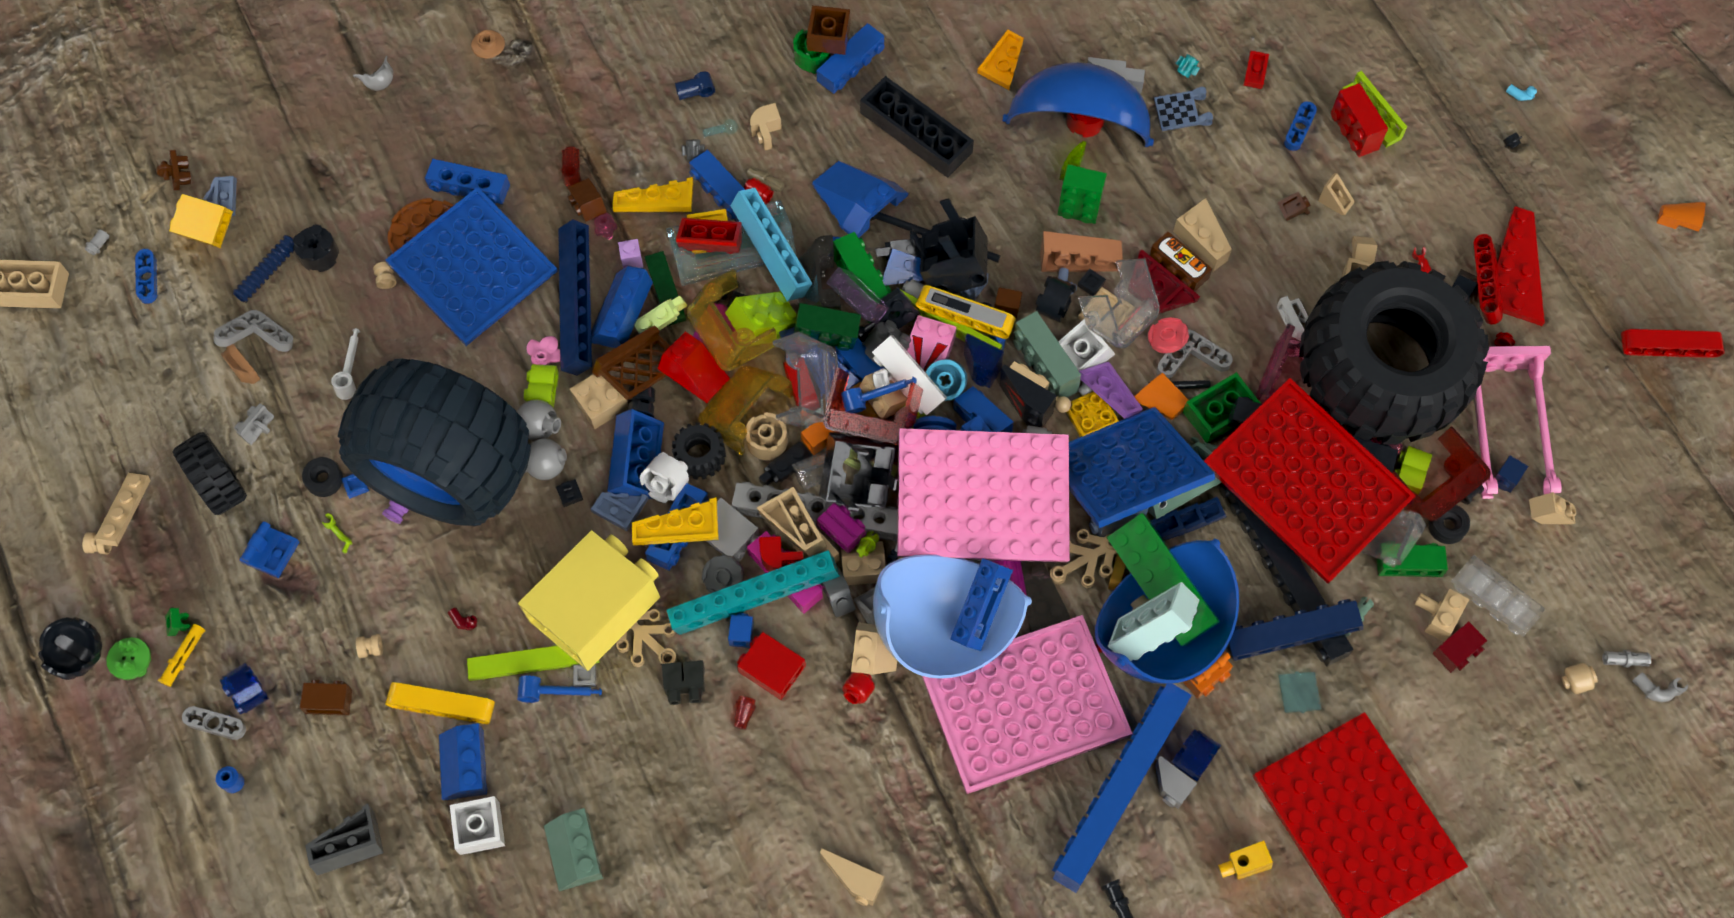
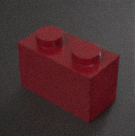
(1460, 647)

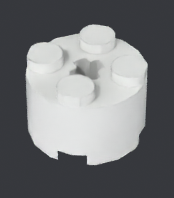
(664, 477)

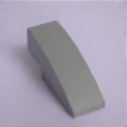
(1134, 76)

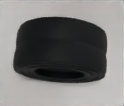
(316, 467)
(1451, 536)

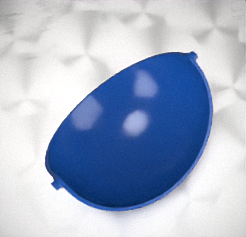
(1084, 91)
(1171, 662)

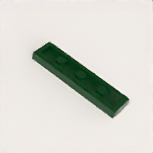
(663, 280)

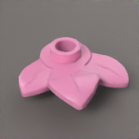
(544, 351)

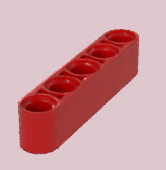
(1488, 279)
(1672, 343)

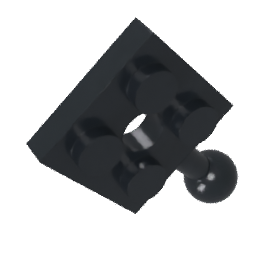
(896, 301)

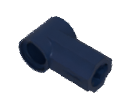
(699, 85)

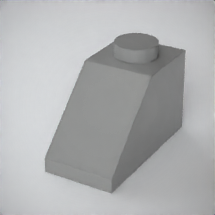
(1172, 783)

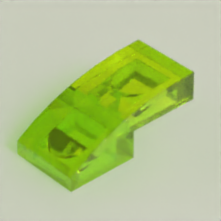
(1074, 158)

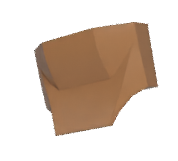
(239, 365)

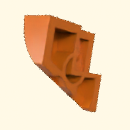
(1683, 214)
(1163, 396)

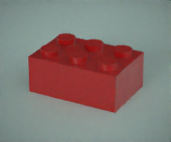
(1359, 120)

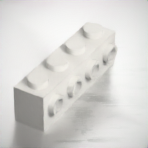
(903, 366)

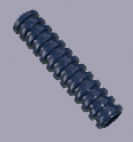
(264, 269)

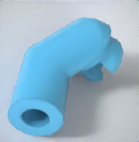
(1522, 95)

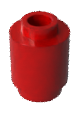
(764, 190)

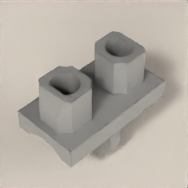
(255, 424)

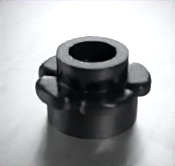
(1512, 141)

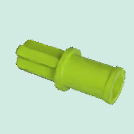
(867, 544)

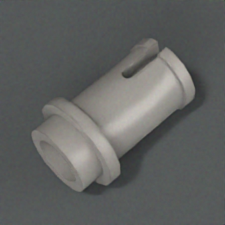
(96, 242)

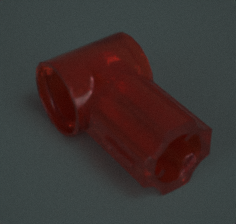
(571, 166)

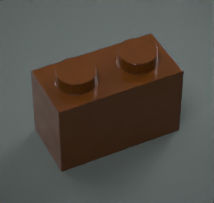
(586, 200)
(326, 698)

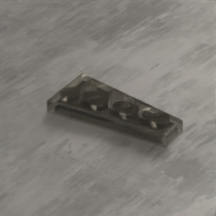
(1046, 602)

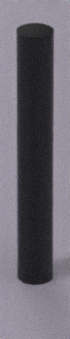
(1201, 384)

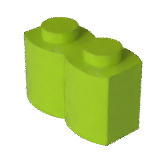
(542, 383)
(1413, 467)

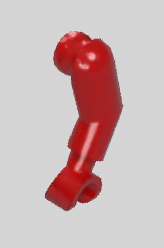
(1425, 267)

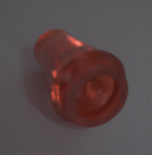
(743, 711)

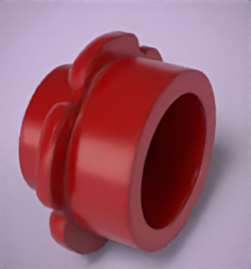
(1504, 339)

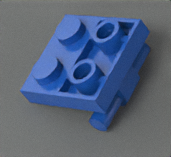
(269, 550)

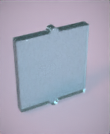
(1299, 692)

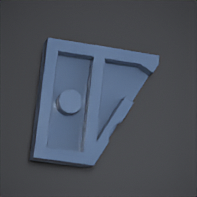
(223, 192)

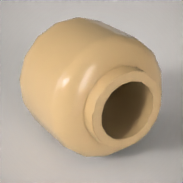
(1579, 678)

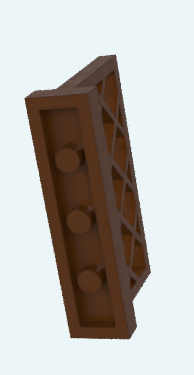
(629, 353)

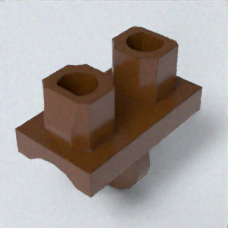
(178, 177)

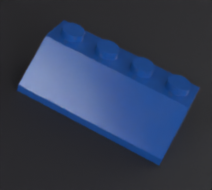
(621, 307)
(634, 447)

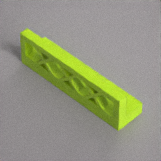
(1390, 117)

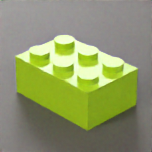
(762, 313)

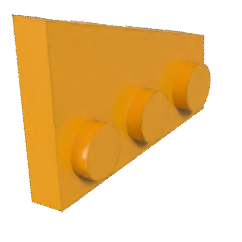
(1002, 60)

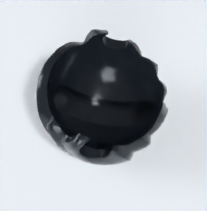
(69, 648)

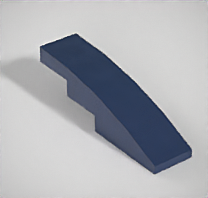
(1189, 519)

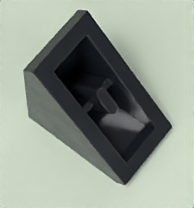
(1466, 282)

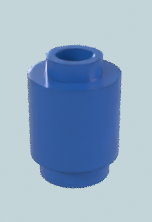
(229, 779)

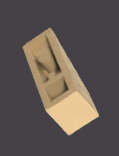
(858, 880)

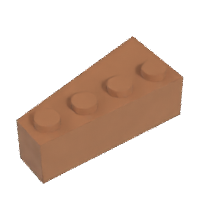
(1078, 253)

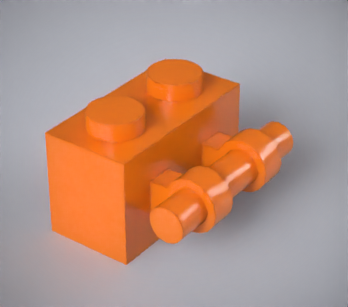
(1204, 683)

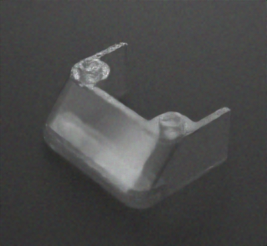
(1131, 314)
(815, 373)

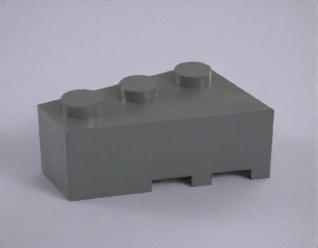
(347, 843)

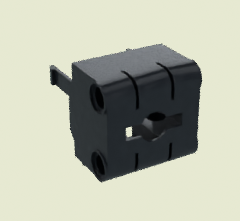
(953, 252)
(869, 483)

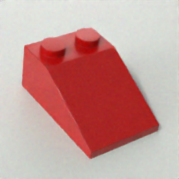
(693, 367)

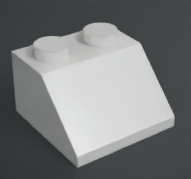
(1085, 347)

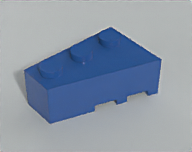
(974, 403)

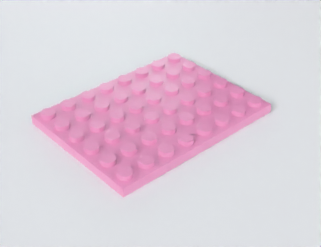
(983, 495)
(1029, 706)

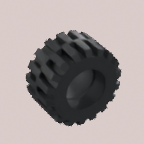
(699, 435)

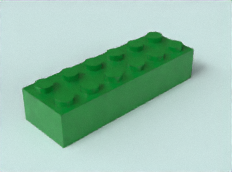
(1158, 569)

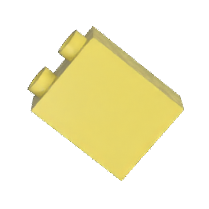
(591, 598)

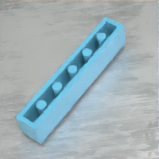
(771, 244)

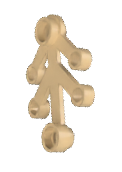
(1087, 556)
(641, 633)

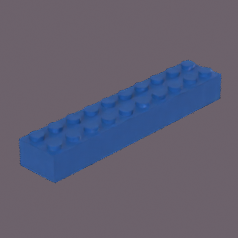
(1119, 790)

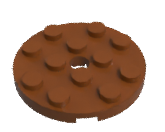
(414, 219)

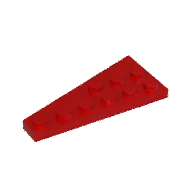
(1520, 269)

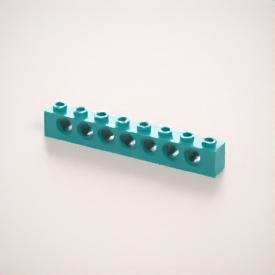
(753, 592)

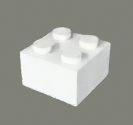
(477, 825)

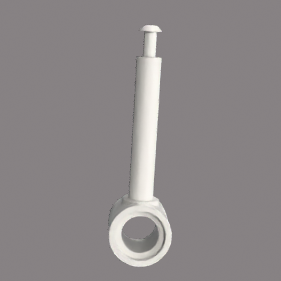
(345, 378)

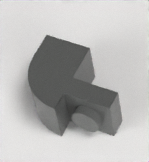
(838, 595)

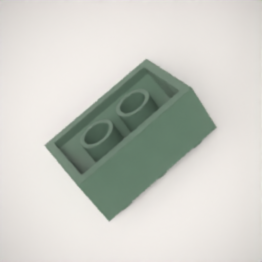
(573, 850)

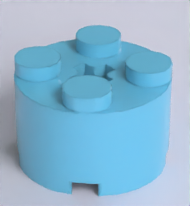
(957, 377)

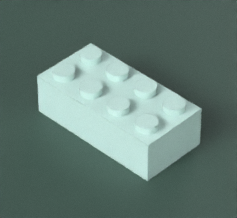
(1154, 622)

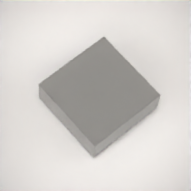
(584, 678)

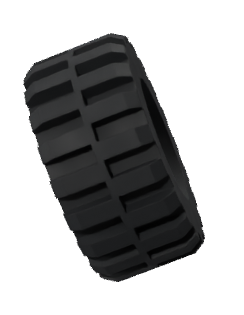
(209, 473)

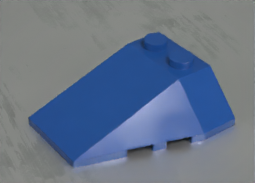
(856, 195)

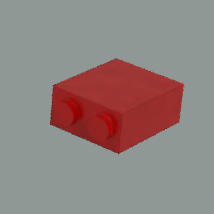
(771, 665)

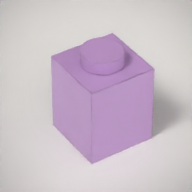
(630, 253)

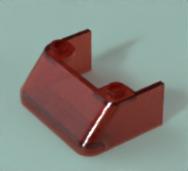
(864, 426)
(1466, 474)

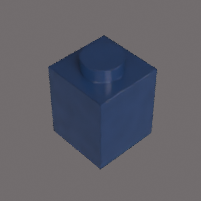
(1510, 474)

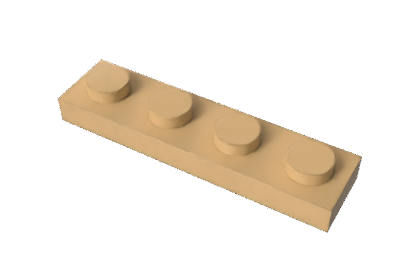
(122, 509)

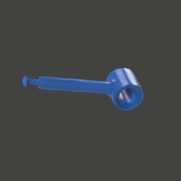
(855, 400)
(531, 688)

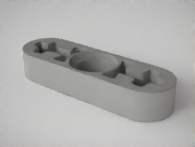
(220, 730)

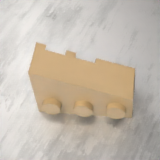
(1203, 235)
(792, 519)

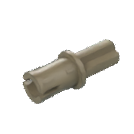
(765, 178)

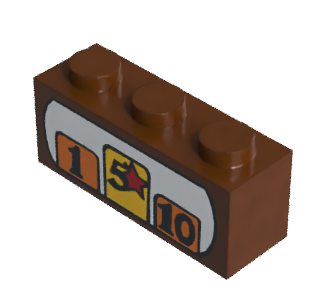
(1180, 261)

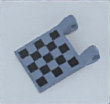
(1180, 110)

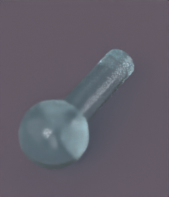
(729, 126)

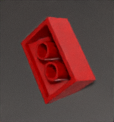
(710, 235)

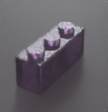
(857, 295)

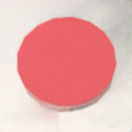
(1168, 335)

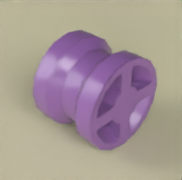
(395, 512)

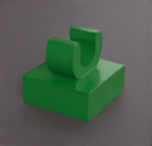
(174, 623)

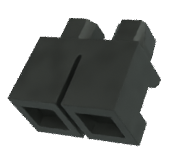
(692, 684)

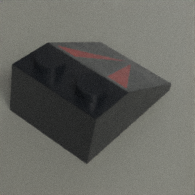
(1028, 398)

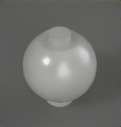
(540, 419)
(546, 459)

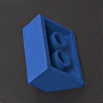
(462, 762)

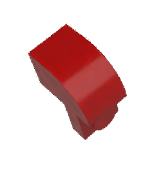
(772, 554)

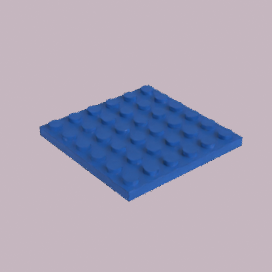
(471, 266)
(1132, 467)

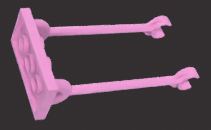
(1510, 359)

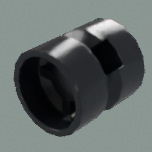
(643, 401)

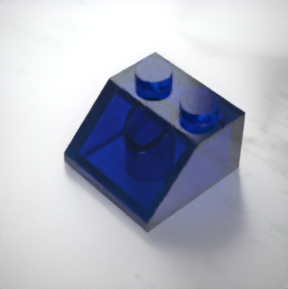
(982, 360)

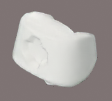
(881, 378)

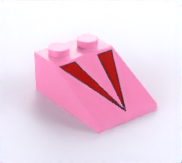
(930, 341)

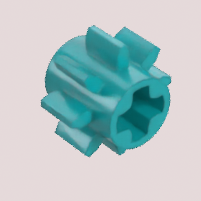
(1187, 65)

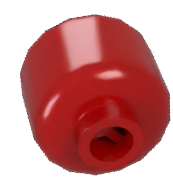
(858, 688)

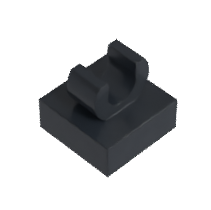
(569, 493)

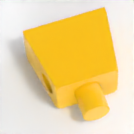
(1255, 855)

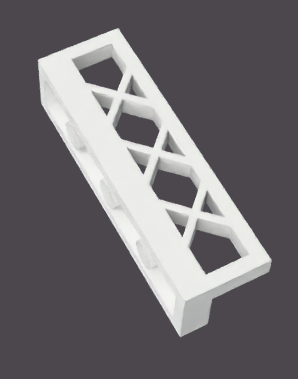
(1290, 317)

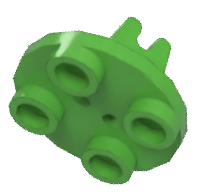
(129, 668)

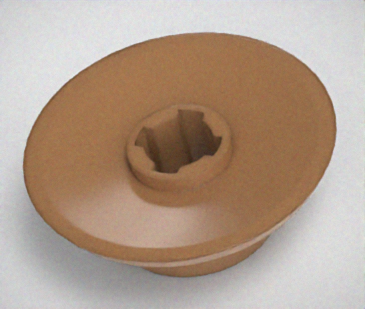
(487, 49)

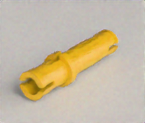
(175, 664)

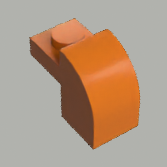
(815, 437)

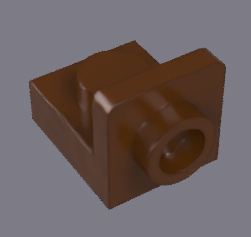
(1294, 206)

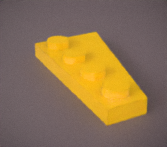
(665, 198)
(682, 525)

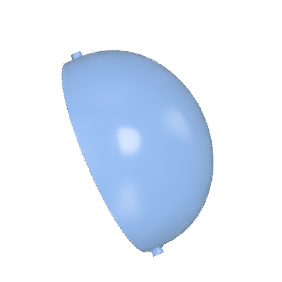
(920, 605)

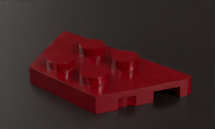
(1169, 289)

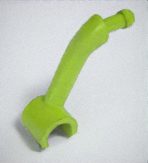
(332, 525)

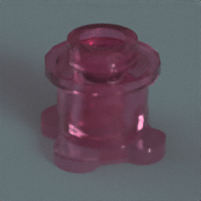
(605, 226)

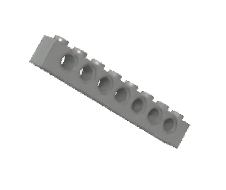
(746, 491)

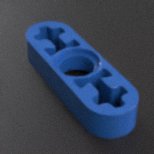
(1301, 133)
(140, 269)

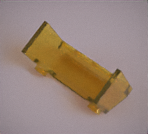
(727, 347)

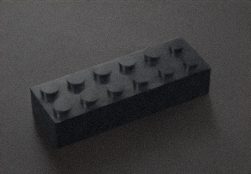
(916, 126)

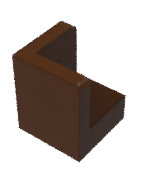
(1008, 301)

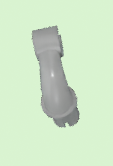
(1654, 692)

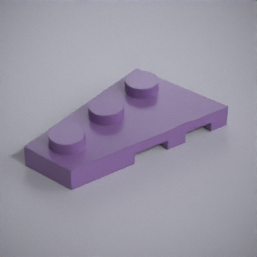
(1111, 388)

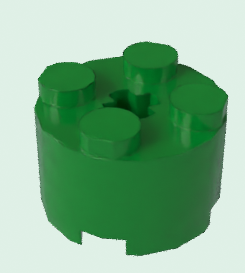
(807, 60)

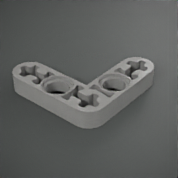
(254, 322)
(1189, 348)

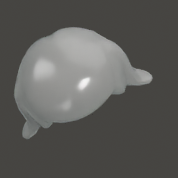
(378, 80)

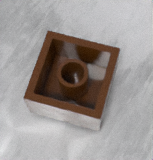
(828, 30)

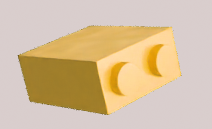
(200, 220)

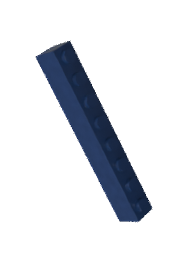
(574, 298)

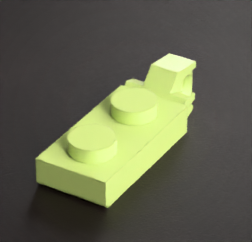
(661, 315)

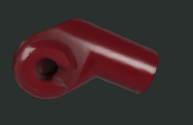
(460, 622)

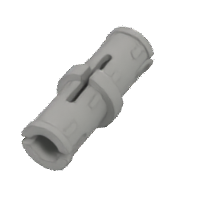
(1626, 658)

